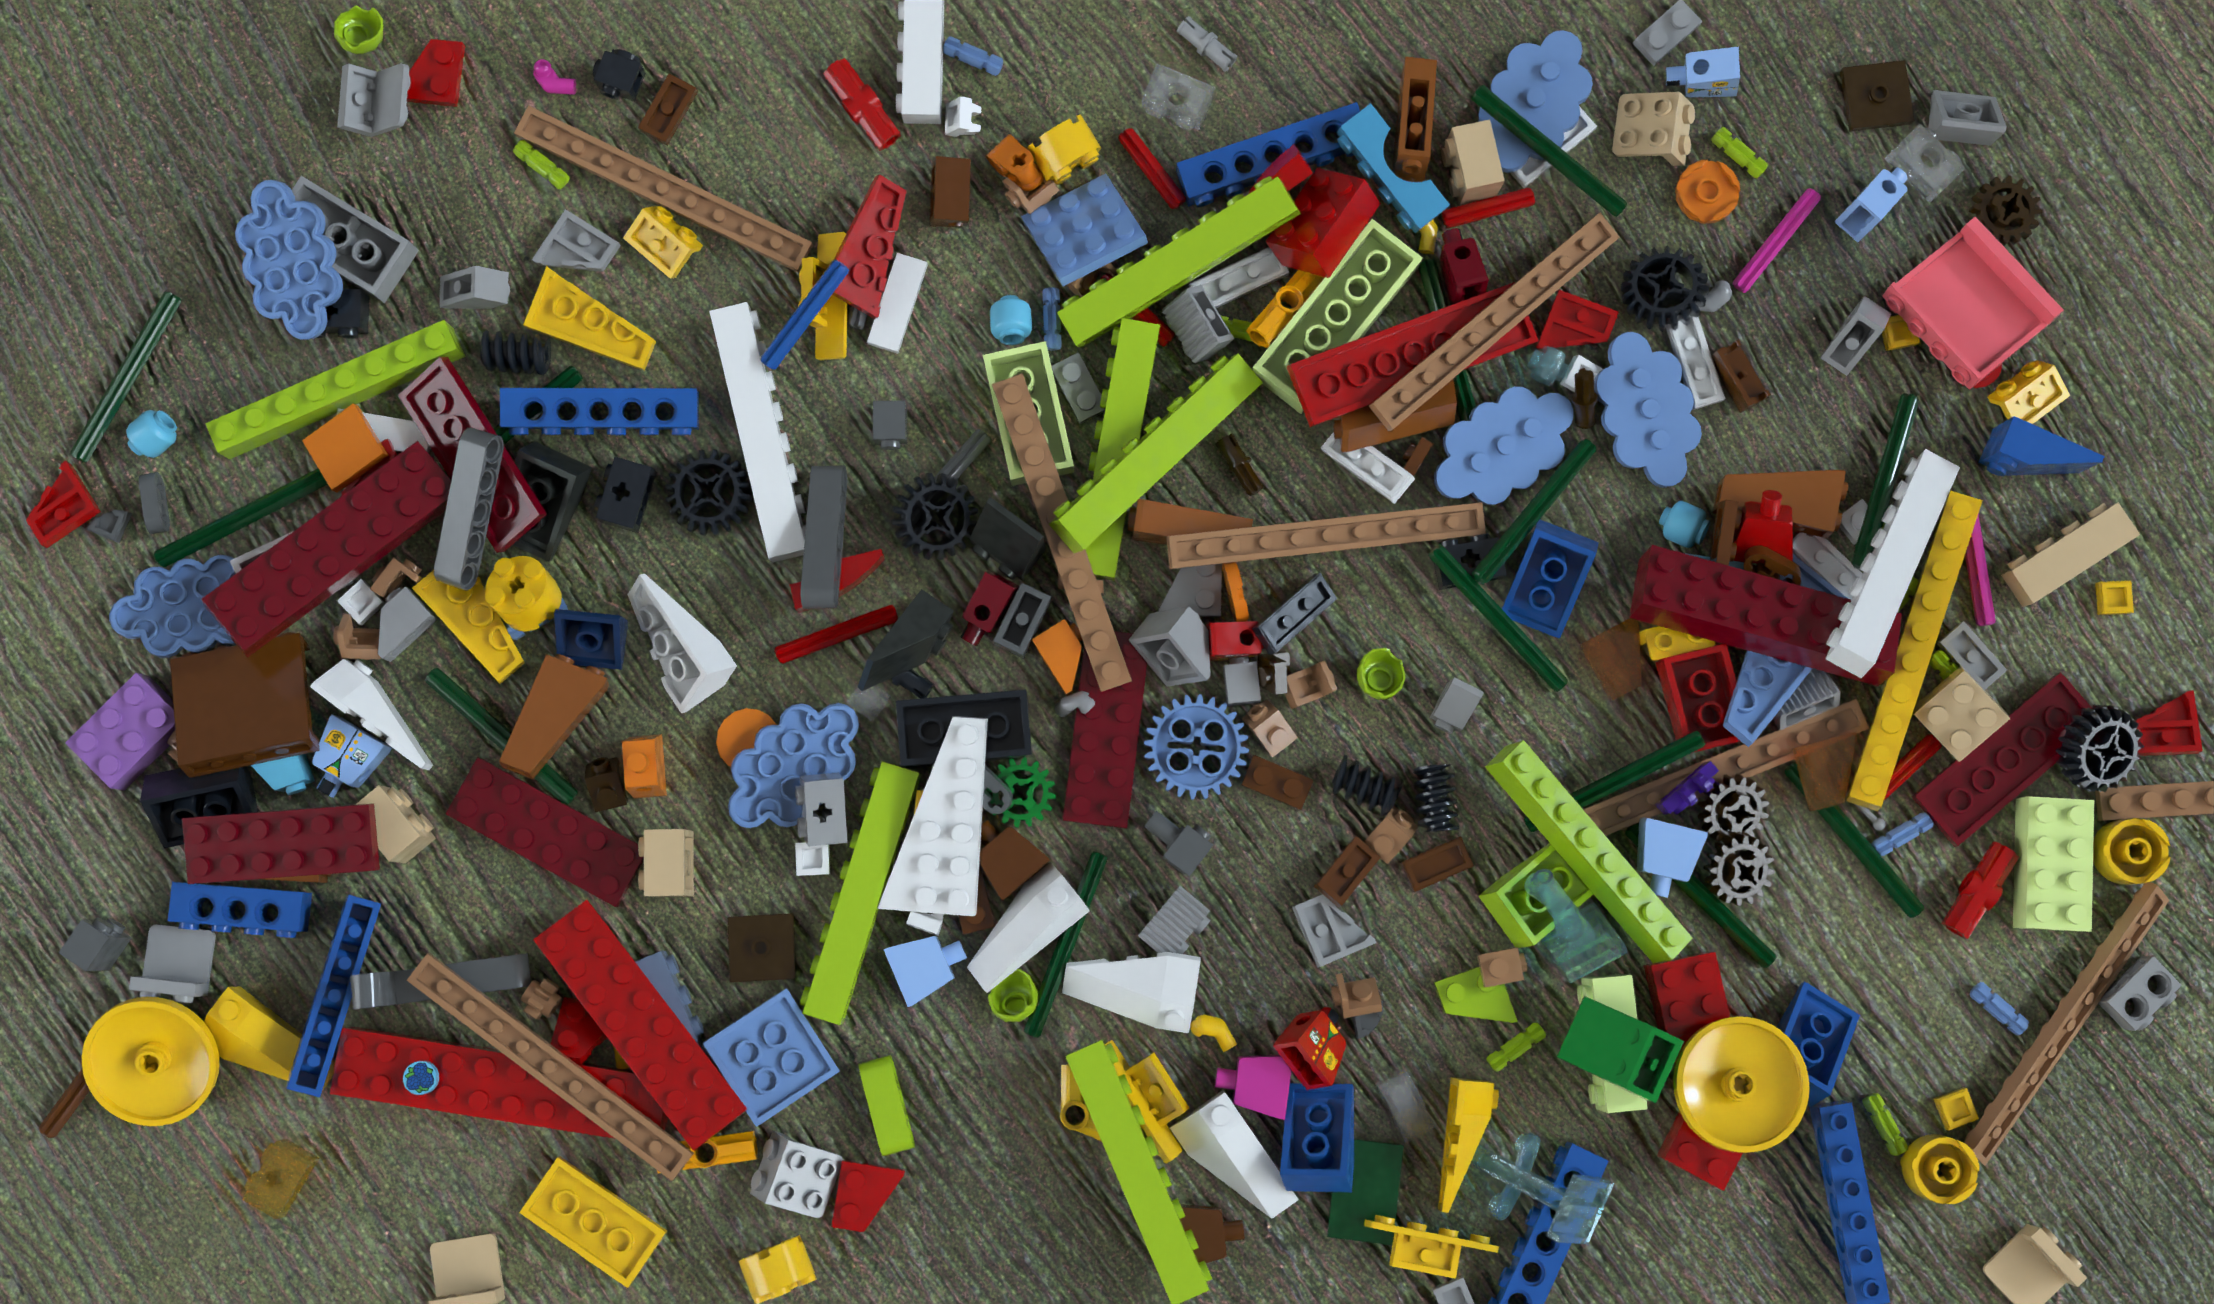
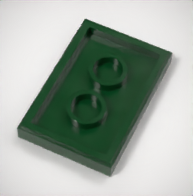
(1373, 1193)

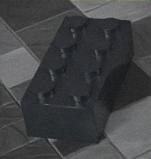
(926, 721)

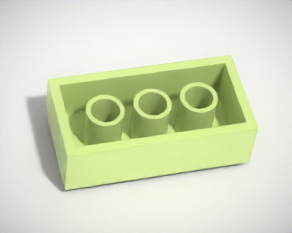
(1036, 367)
(2054, 864)
(1618, 993)

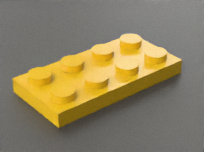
(593, 1221)

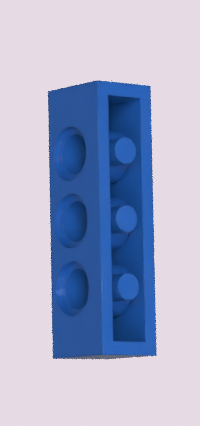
(187, 903)

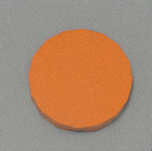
(1707, 191)
(1235, 592)
(739, 732)

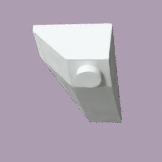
(689, 654)
(360, 695)
(1032, 921)
(1147, 990)
(1228, 1149)

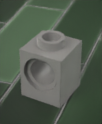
(1241, 682)

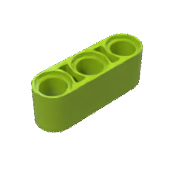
(886, 1105)

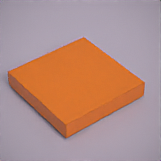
(345, 448)

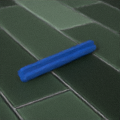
(804, 314)

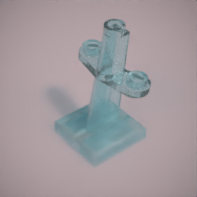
(1582, 937)
(1575, 1207)

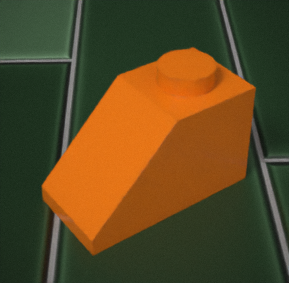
(1061, 652)

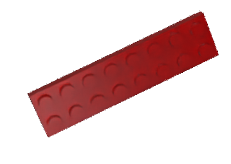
(1366, 368)
(640, 1025)

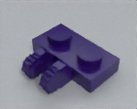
(1684, 794)

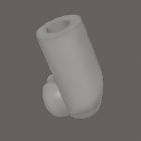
(1717, 296)
(1077, 700)

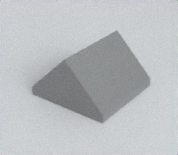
(1966, 118)

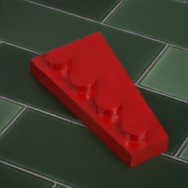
(869, 246)

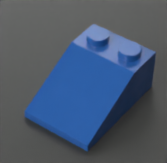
(2029, 450)
(1549, 578)
(1822, 1034)
(1318, 1139)

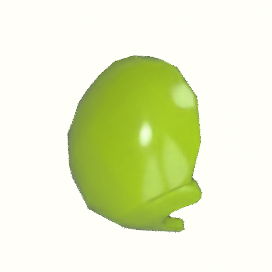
(359, 30)
(1380, 674)
(1014, 997)

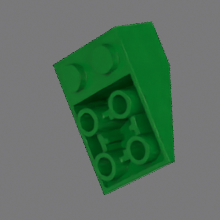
(1620, 1049)

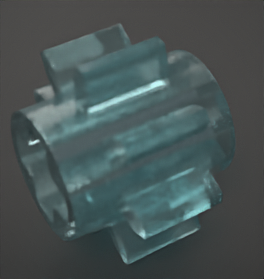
(1548, 365)

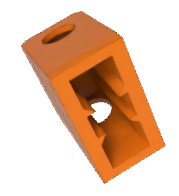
(644, 766)

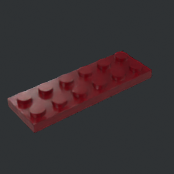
(442, 412)
(1106, 745)
(2004, 764)
(546, 832)
(281, 843)

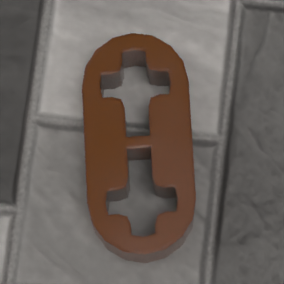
(1773, 565)

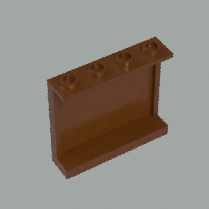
(242, 708)

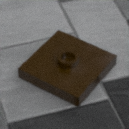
(1877, 95)
(761, 947)

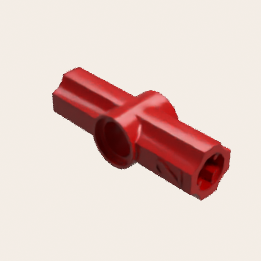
(862, 104)
(1980, 890)

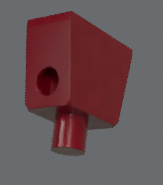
(1462, 267)
(996, 594)

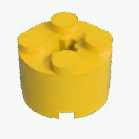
(1065, 149)
(522, 592)
(2148, 851)
(1959, 1169)
(777, 1269)

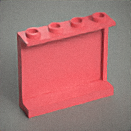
(1972, 303)

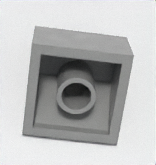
(1174, 645)

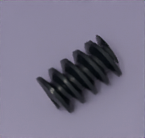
(515, 354)
(1365, 786)
(1435, 798)

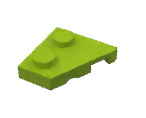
(1466, 996)

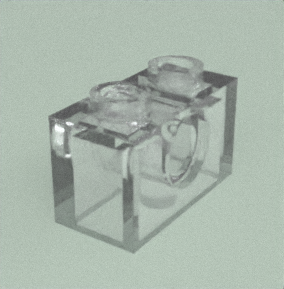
(1168, 82)
(1925, 179)

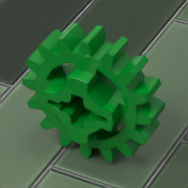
(1032, 807)

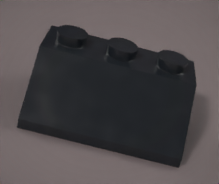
(175, 796)

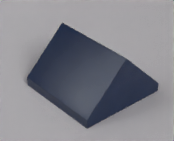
(591, 638)

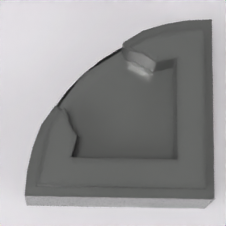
(111, 524)
(1366, 1023)

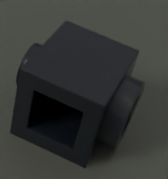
(619, 74)

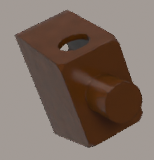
(1008, 859)
(1211, 1231)

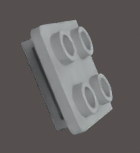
(372, 99)
(176, 963)
(795, 1176)

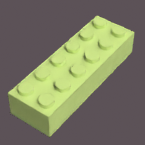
(1340, 306)

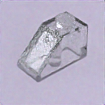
(1405, 1105)

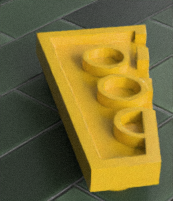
(579, 320)
(473, 624)

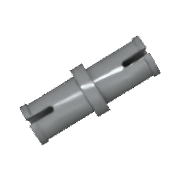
(1207, 43)

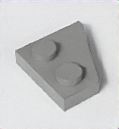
(576, 246)
(1196, 588)
(1329, 931)

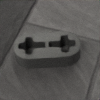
(154, 503)
(995, 785)

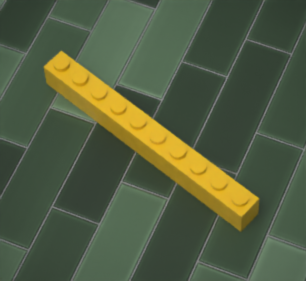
(1914, 651)

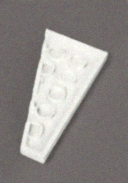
(942, 846)

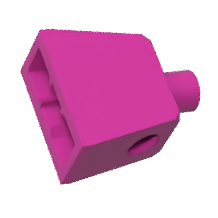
(1258, 1084)

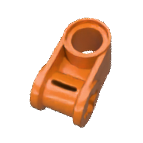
(1016, 163)

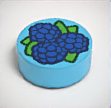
(421, 1077)

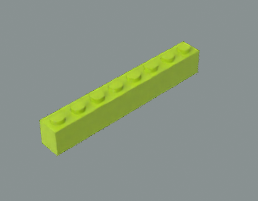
(1178, 262)
(332, 390)
(1122, 422)
(1155, 453)
(1588, 852)
(861, 893)
(1138, 1173)

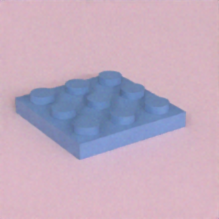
(1084, 229)
(771, 1057)

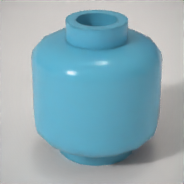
(1010, 320)
(151, 433)
(1684, 524)

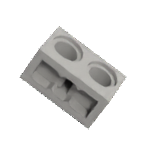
(2134, 986)

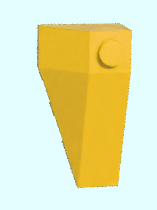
(254, 1034)
(1467, 1118)

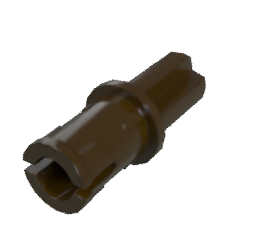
(1584, 399)
(1239, 464)

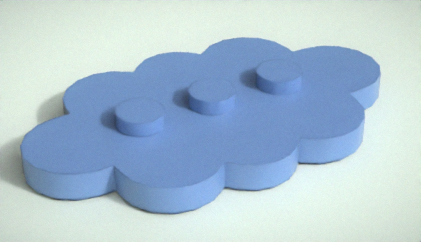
(1542, 87)
(289, 259)
(1647, 409)
(1503, 445)
(170, 609)
(782, 753)

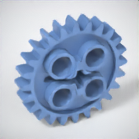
(1194, 777)

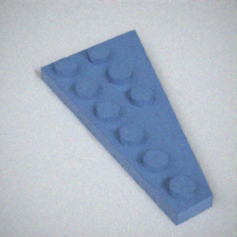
(1768, 681)

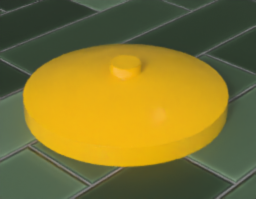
(150, 1061)
(1741, 1084)

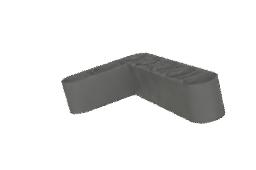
(486, 975)

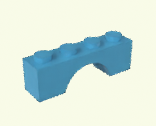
(1415, 201)

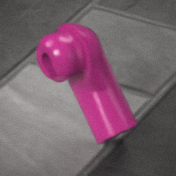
(550, 81)

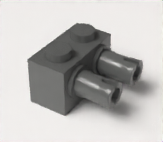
(1184, 845)

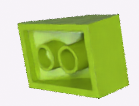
(1520, 914)

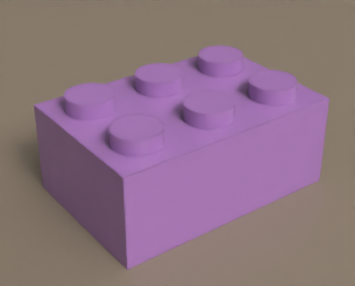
(126, 732)

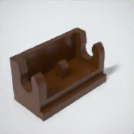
(949, 191)
(1739, 376)

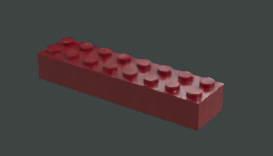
(330, 549)
(1747, 611)

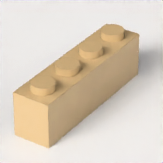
(2069, 554)

